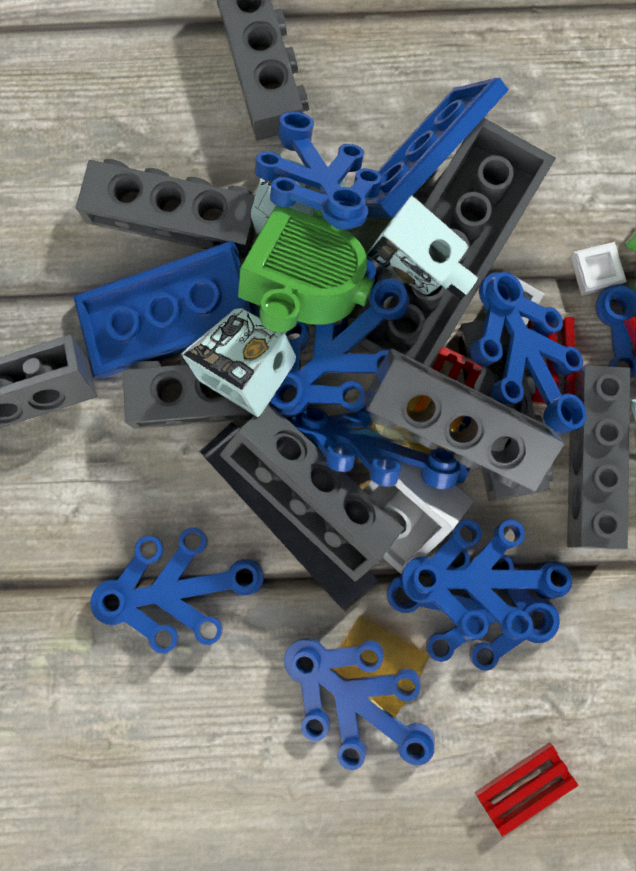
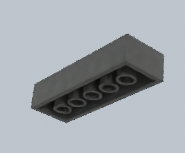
(481, 203)

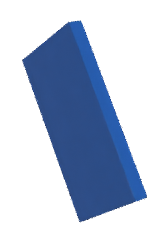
(432, 144)
(159, 309)

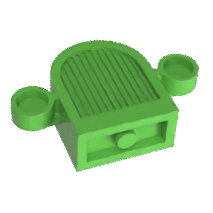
(304, 271)

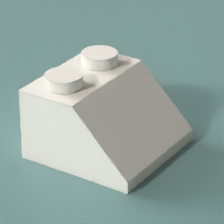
(421, 510)

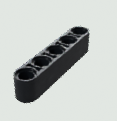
(327, 573)

